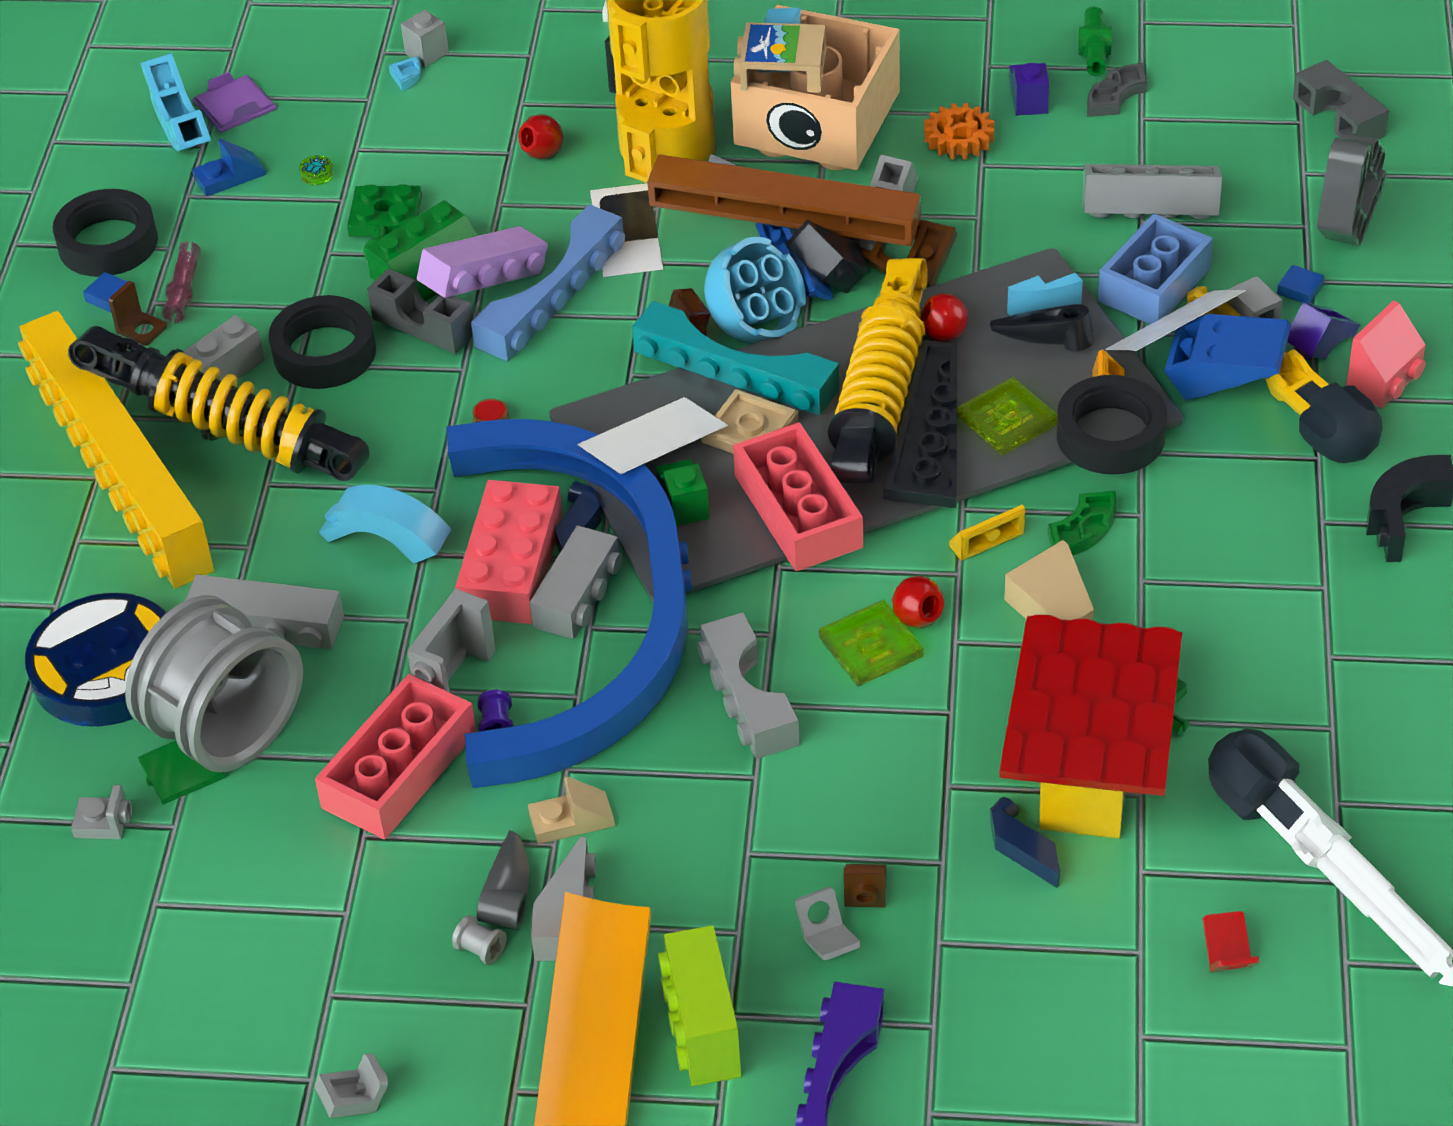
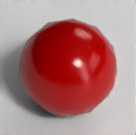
(541, 136)
(944, 317)
(918, 601)

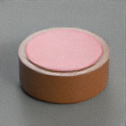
(490, 410)

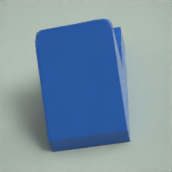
(233, 169)

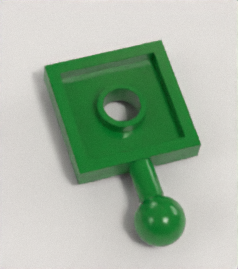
(368, 207)

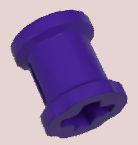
(495, 710)

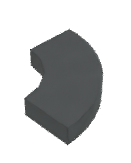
(1112, 91)

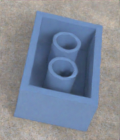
(1155, 269)

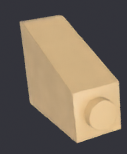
(1049, 586)

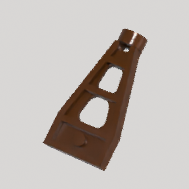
(931, 242)

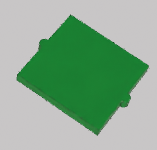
(175, 773)

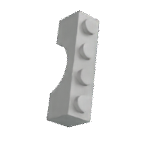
(763, 717)

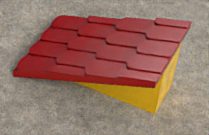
(1091, 718)

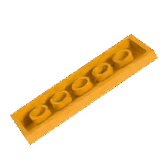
(593, 1014)

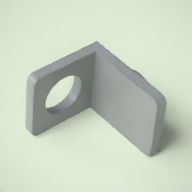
(829, 936)

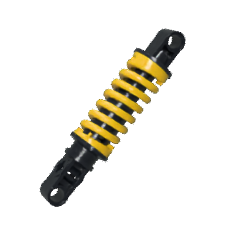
(180, 388)

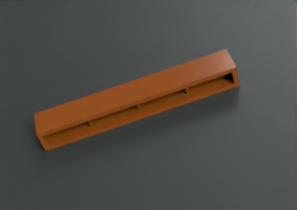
(784, 199)

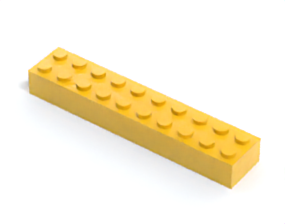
(118, 452)

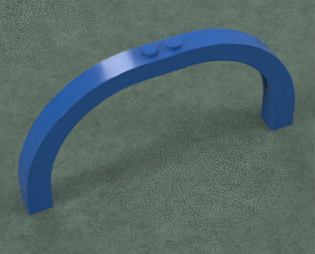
(610, 714)

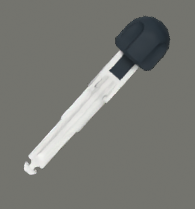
(1259, 781)

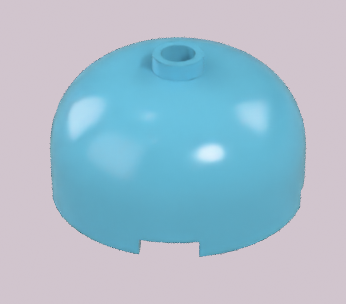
(751, 286)

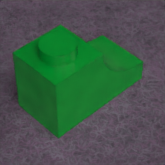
(685, 490)

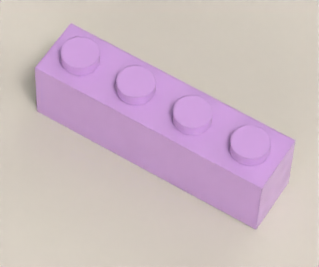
(482, 261)

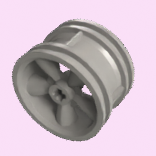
(214, 683)

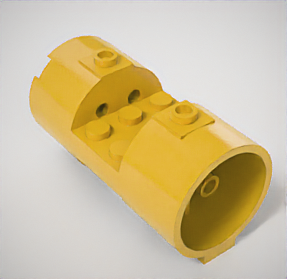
(661, 81)

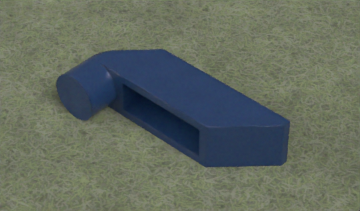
(584, 512)
(1023, 843)

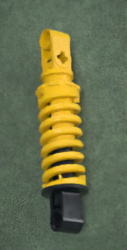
(879, 374)

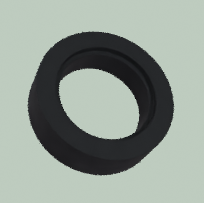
(98, 207)
(327, 370)
(1105, 455)

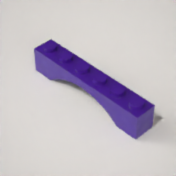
(849, 1034)

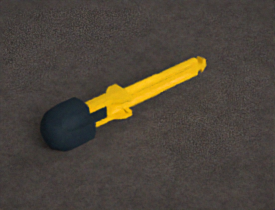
(1332, 418)

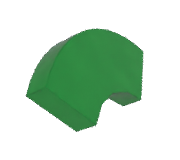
(1087, 523)

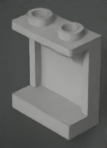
(454, 632)

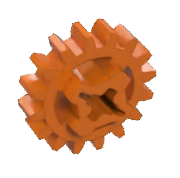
(959, 131)

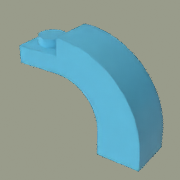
(173, 108)
(390, 514)

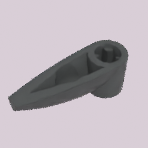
(506, 886)

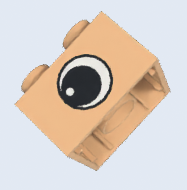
(831, 125)

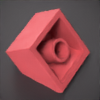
(1386, 356)

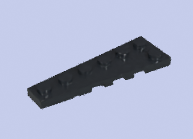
(926, 445)

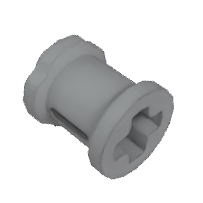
(479, 939)

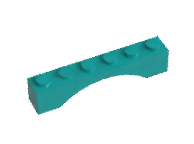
(792, 379)

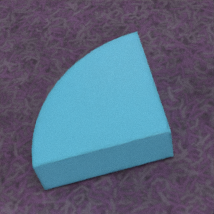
(406, 72)

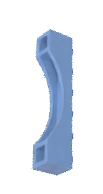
(512, 321)

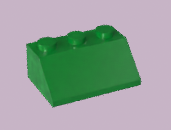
(403, 246)

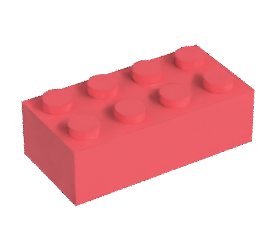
(798, 496)
(511, 547)
(395, 756)

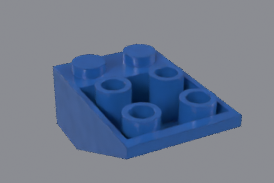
(1225, 353)

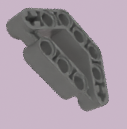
(1351, 187)

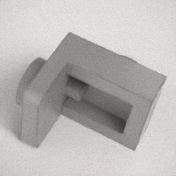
(353, 1090)

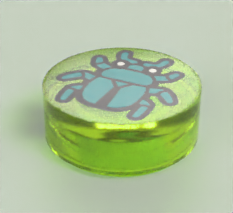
(316, 170)

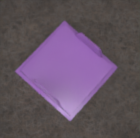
(232, 101)

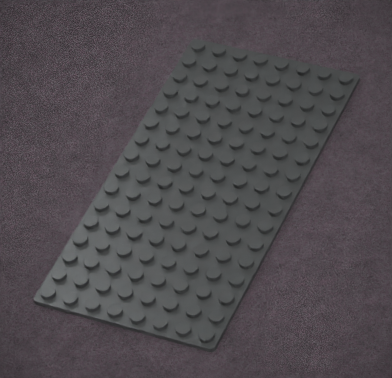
(737, 537)

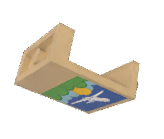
(782, 48)

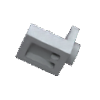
(102, 816)

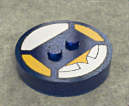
(84, 656)

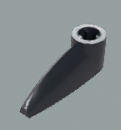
(1055, 325)

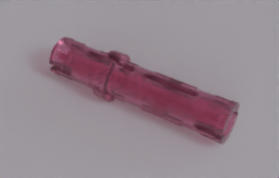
(179, 289)

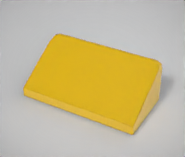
(989, 533)

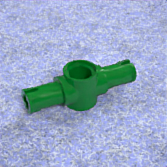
(1095, 41)

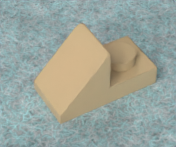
(577, 813)

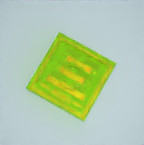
(1007, 416)
(870, 642)

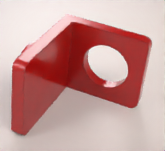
(1227, 942)

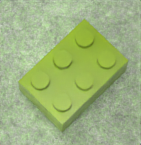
(699, 1006)

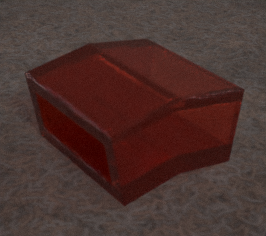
(692, 307)

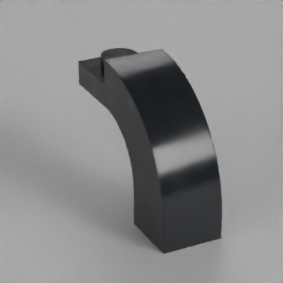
(1403, 488)

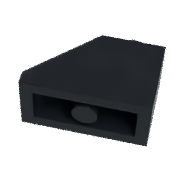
(828, 255)

